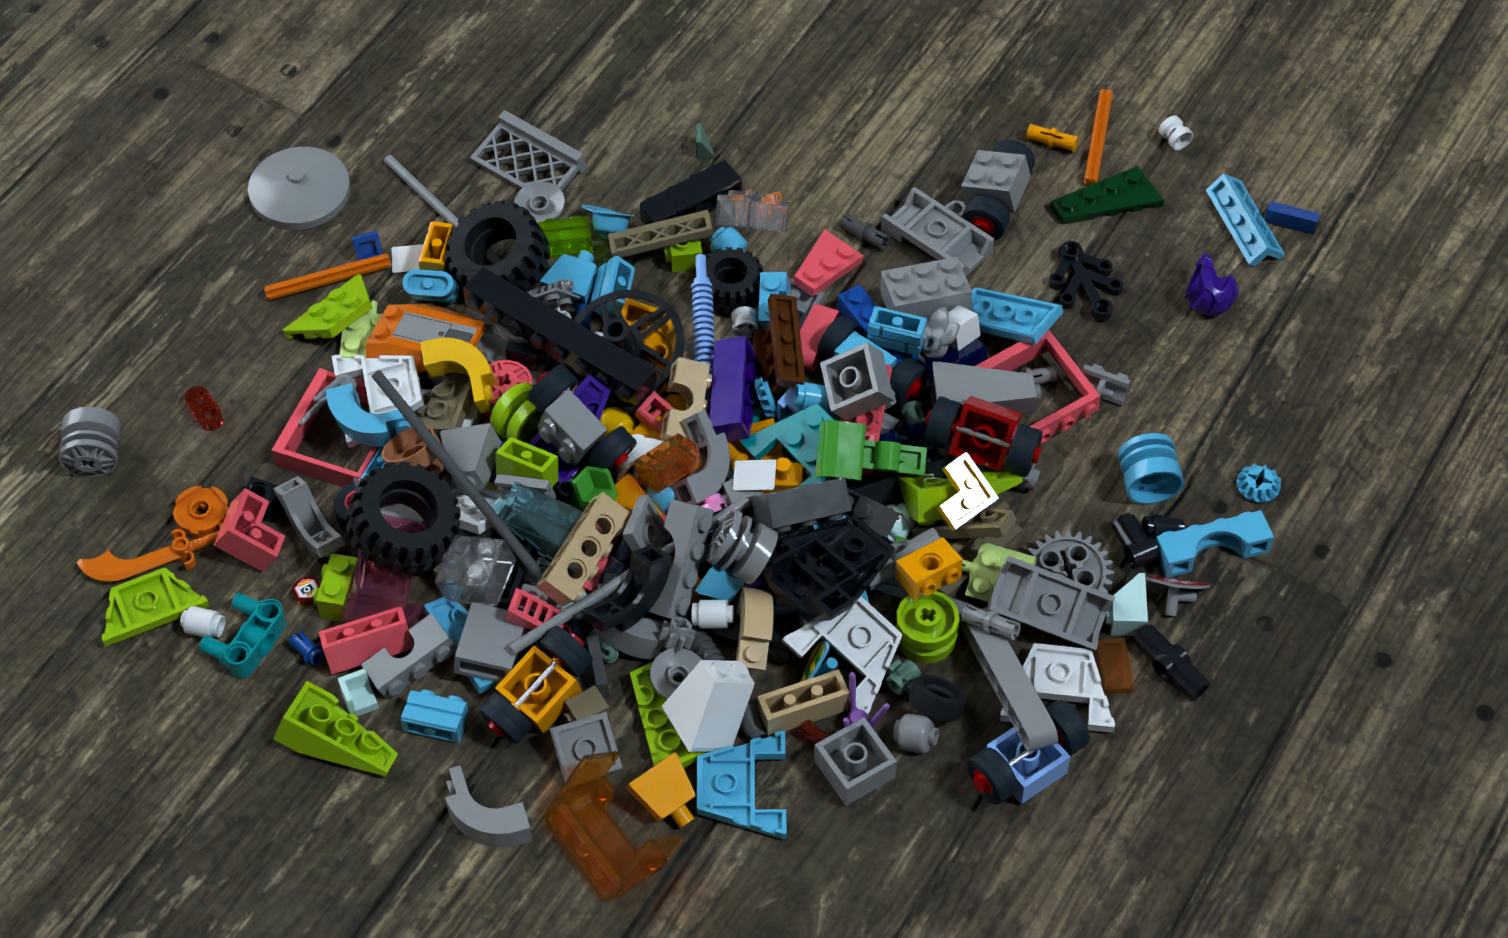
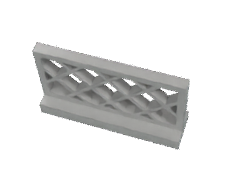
(536, 139)

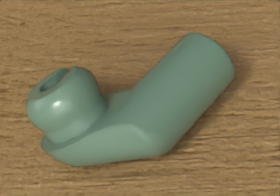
(608, 652)

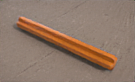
(1098, 137)
(327, 276)

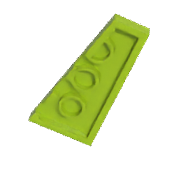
(659, 730)

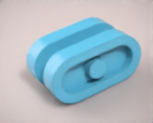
(431, 286)

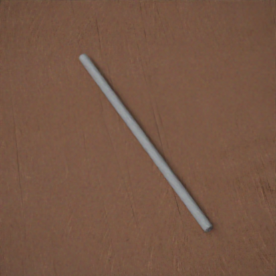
(425, 194)
(606, 589)

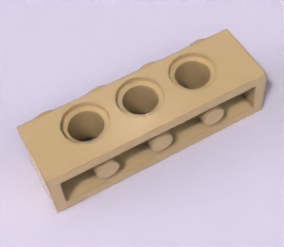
(556, 580)

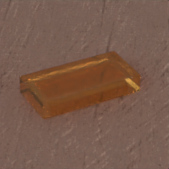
(1114, 666)

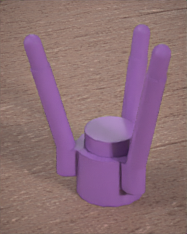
(856, 714)

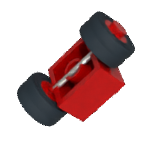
(984, 432)

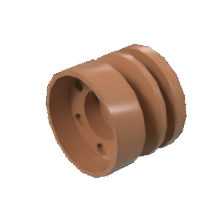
(409, 447)

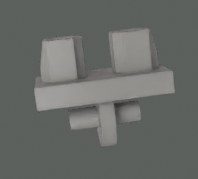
(1109, 386)

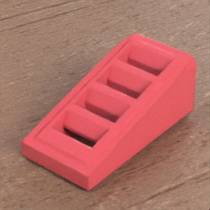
(648, 419)
(529, 602)

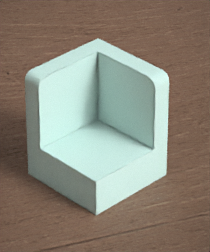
(358, 693)

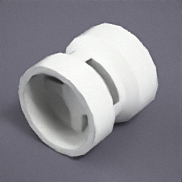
(1175, 132)

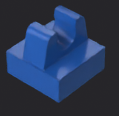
(367, 245)

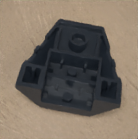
(826, 567)

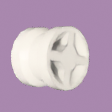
(744, 321)

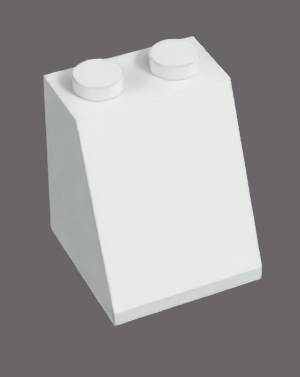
(710, 704)

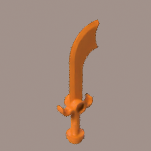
(110, 568)

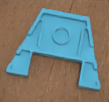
(728, 785)

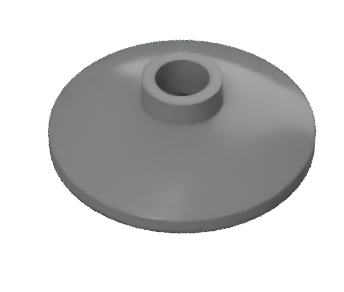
(541, 195)
(671, 664)

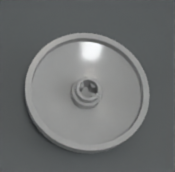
(299, 188)

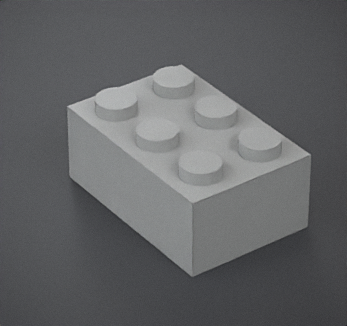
(926, 287)

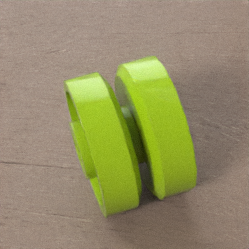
(516, 415)
(927, 627)

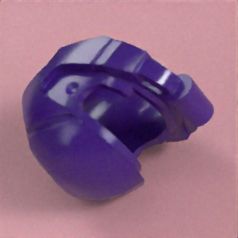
(1208, 292)

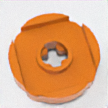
(196, 497)

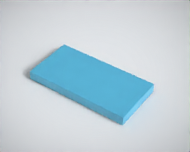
(1013, 315)

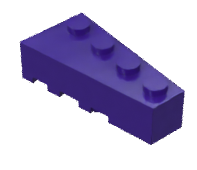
(733, 387)

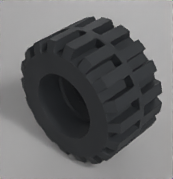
(735, 266)

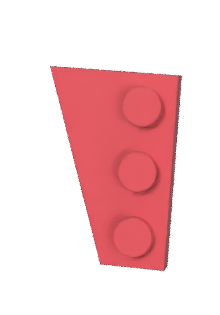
(826, 264)

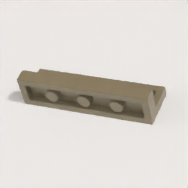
(660, 234)
(969, 548)

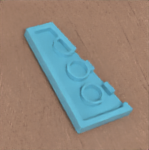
(453, 618)

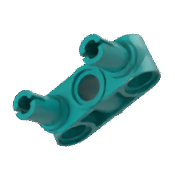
(253, 639)

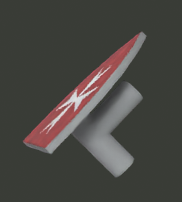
(1174, 592)

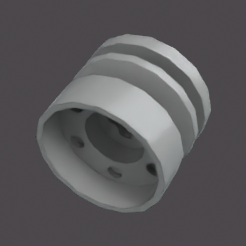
(89, 442)
(747, 549)

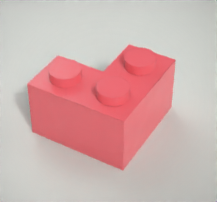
(245, 535)

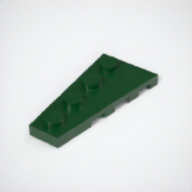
(1107, 197)

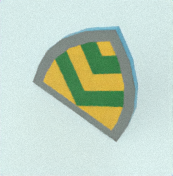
(815, 660)

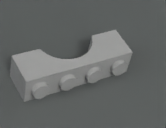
(689, 529)

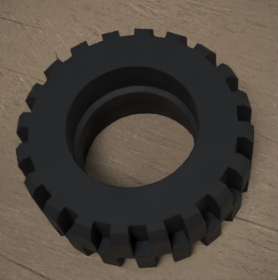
(493, 224)
(393, 547)

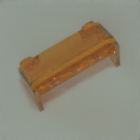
(593, 837)

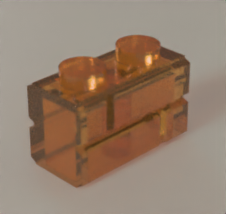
(668, 463)

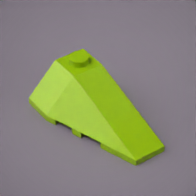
(926, 493)
(326, 731)

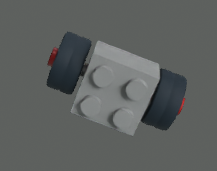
(996, 185)
(573, 426)

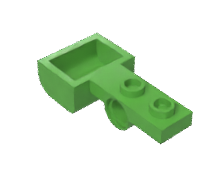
(845, 453)

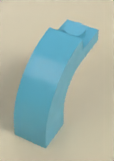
(360, 425)

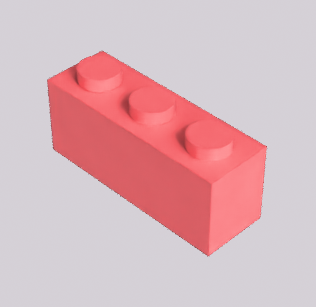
(360, 639)

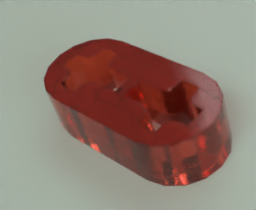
(208, 405)

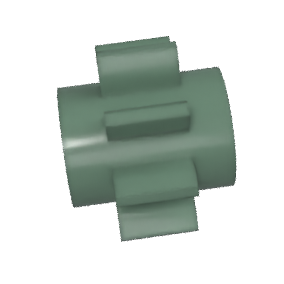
(902, 676)

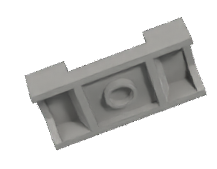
(938, 231)
(1050, 602)

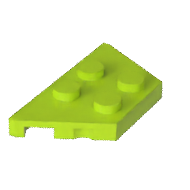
(334, 312)
(147, 604)

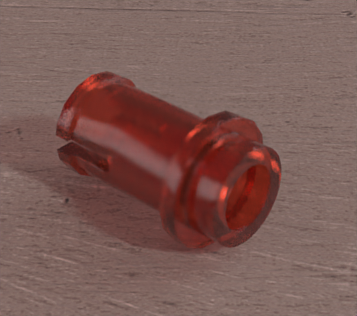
(812, 733)

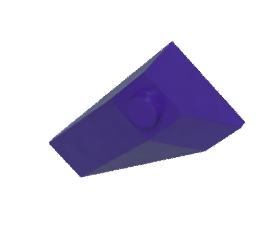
(594, 397)

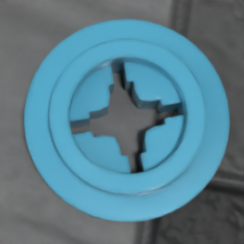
(766, 398)
(1247, 483)

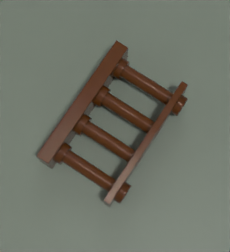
(780, 347)

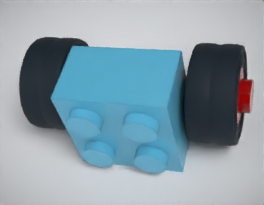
(906, 378)

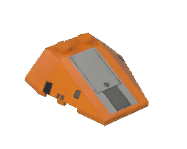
(407, 325)

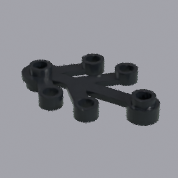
(1072, 255)

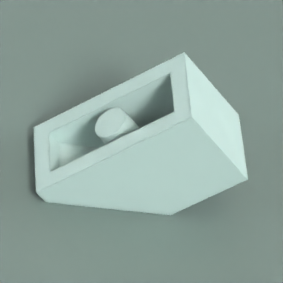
(1129, 608)

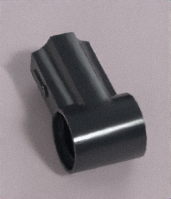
(1138, 548)

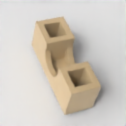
(691, 381)

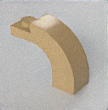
(756, 626)

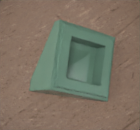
(703, 147)

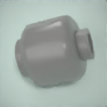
(915, 733)

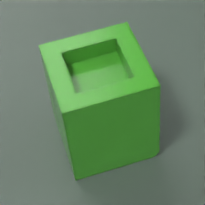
(593, 482)

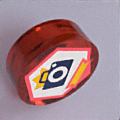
(304, 590)

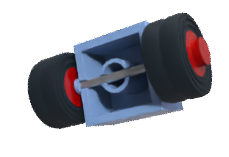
(1010, 769)

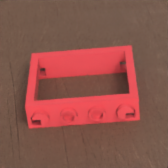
(1066, 417)
(293, 433)

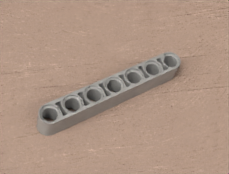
(1012, 687)

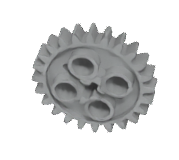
(1093, 567)

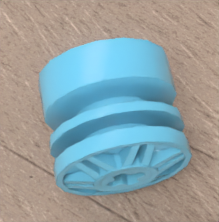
(1150, 468)

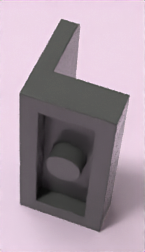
(595, 672)

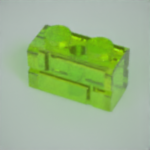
(567, 235)

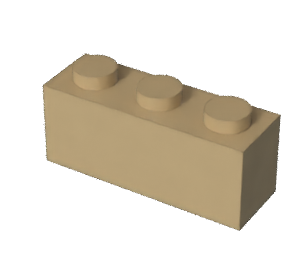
(803, 701)

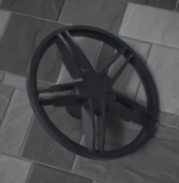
(630, 337)

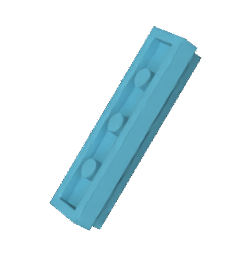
(1244, 220)

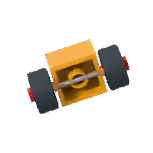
(537, 686)

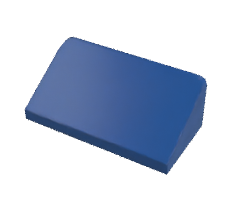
(1292, 217)

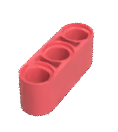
(812, 331)

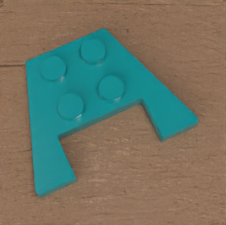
(796, 434)

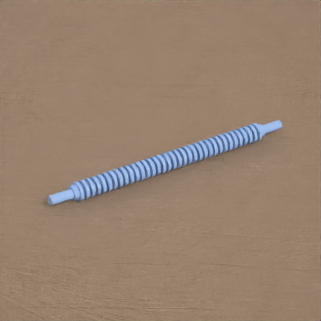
(703, 322)

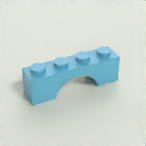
(1244, 534)

